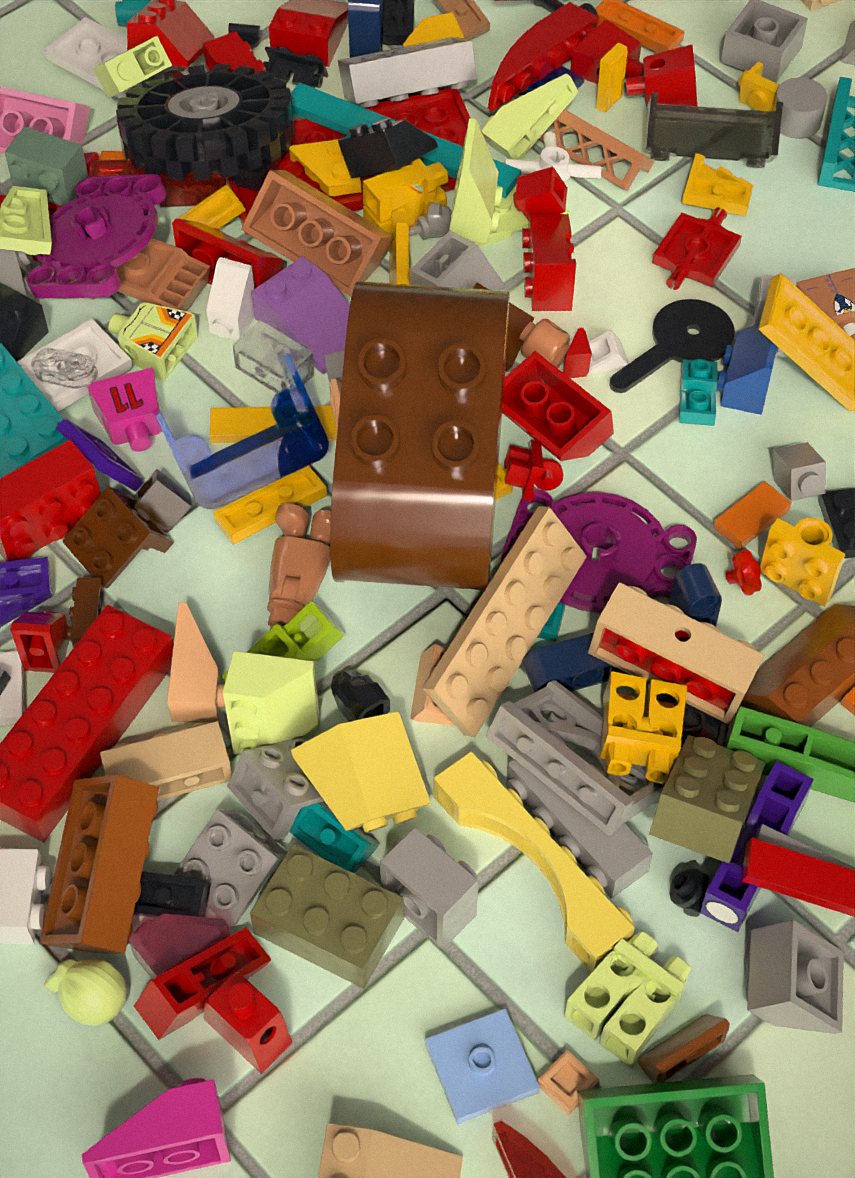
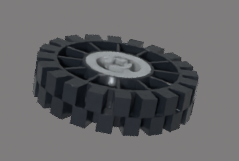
(206, 122)

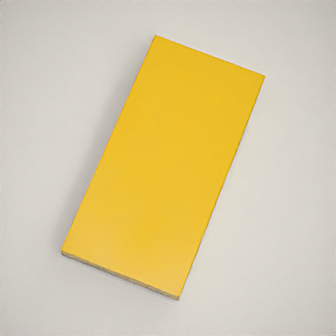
(810, 339)

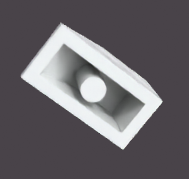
(230, 299)

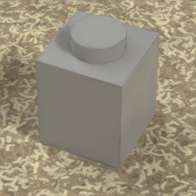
(799, 471)

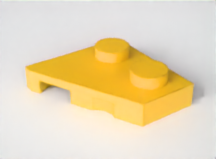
(326, 166)
(716, 188)

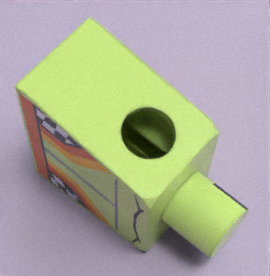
(155, 336)

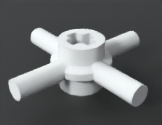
(559, 159)

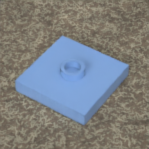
(481, 1066)

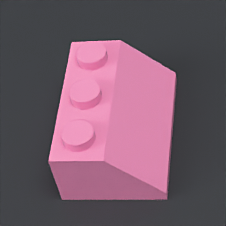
(40, 113)

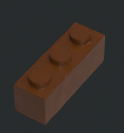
(87, 606)

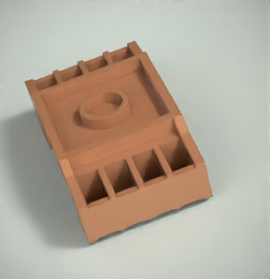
(163, 276)

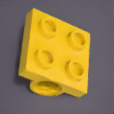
(803, 558)

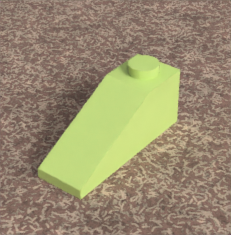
(525, 119)

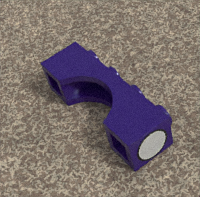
(777, 807)

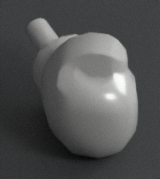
(434, 223)

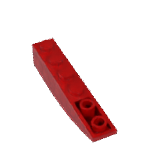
(540, 51)

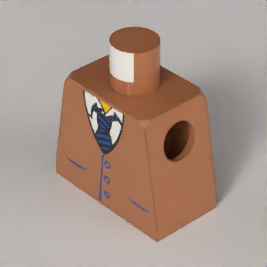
(834, 296)

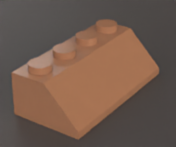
(312, 225)

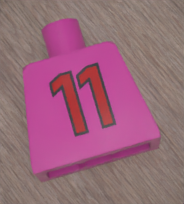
(126, 407)

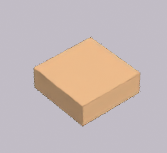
(564, 1080)

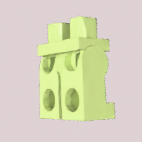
(640, 984)

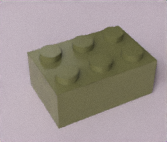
(707, 798)
(327, 916)

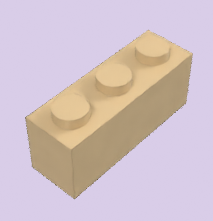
(173, 761)

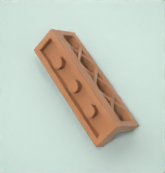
(609, 143)

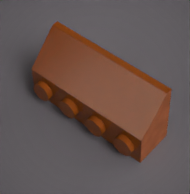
(808, 672)
(100, 865)

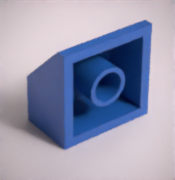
(748, 372)

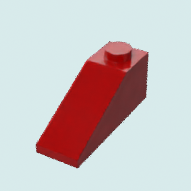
(181, 992)

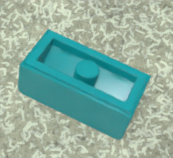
(326, 836)

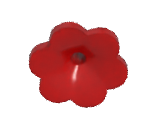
(745, 573)

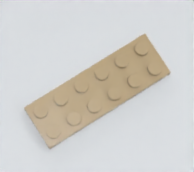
(505, 622)

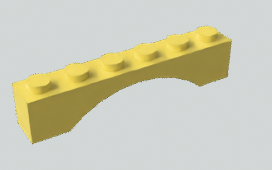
(479, 801)

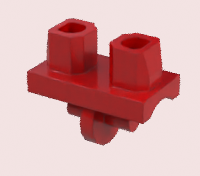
(528, 467)

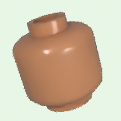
(547, 340)

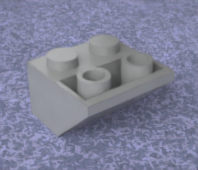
(455, 264)

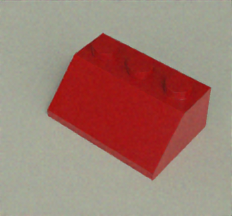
(176, 28)
(210, 244)
(555, 409)

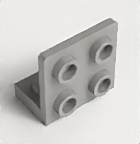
(273, 786)
(234, 859)

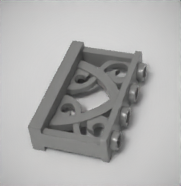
(541, 749)

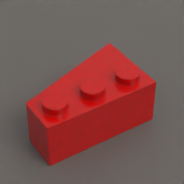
(549, 262)

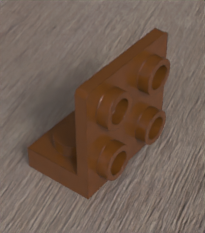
(113, 535)

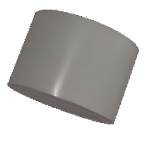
(802, 107)

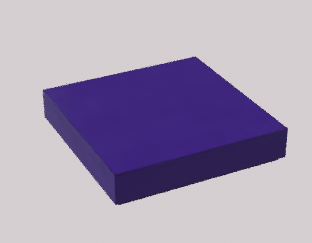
(100, 455)

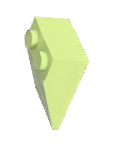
(475, 189)

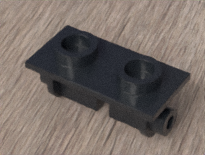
(307, 68)

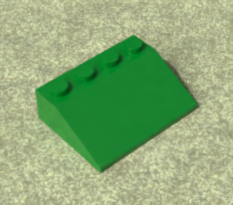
(677, 1129)

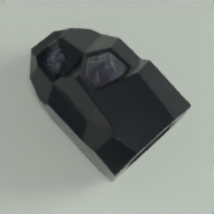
(359, 696)

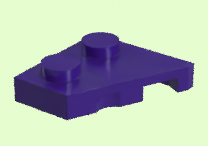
(23, 586)

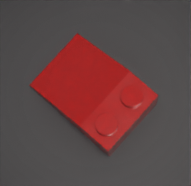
(309, 27)

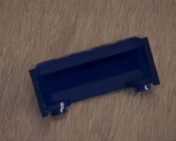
(256, 460)

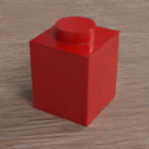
(541, 193)

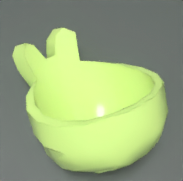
(89, 990)

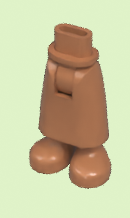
(296, 562)

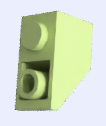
(132, 67)

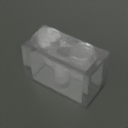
(257, 356)

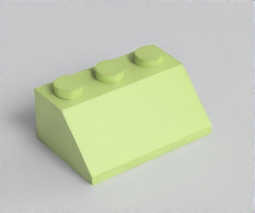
(269, 700)

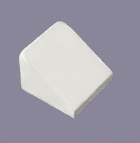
(607, 353)

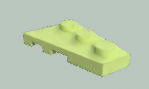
(25, 221)

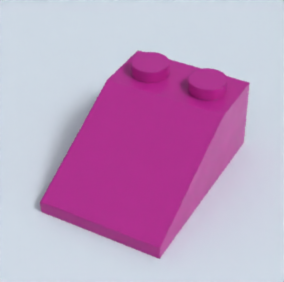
(166, 1137)

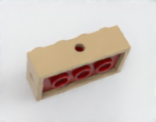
(671, 647)

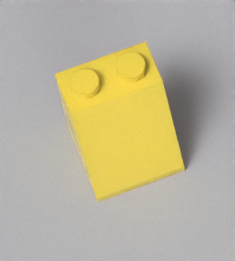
(365, 772)

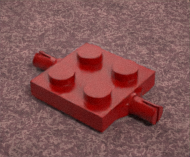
(697, 249)

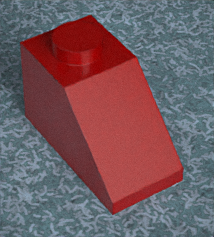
(41, 640)

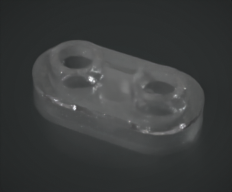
(64, 368)

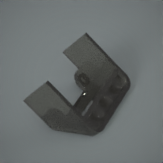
(712, 132)

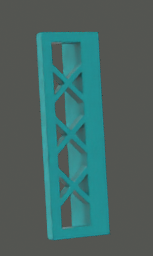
(838, 140)

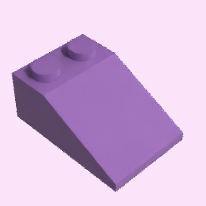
(305, 309)

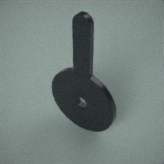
(675, 341)

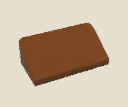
(684, 1047)

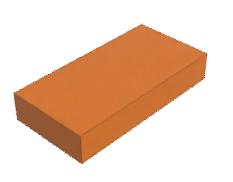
(752, 515)

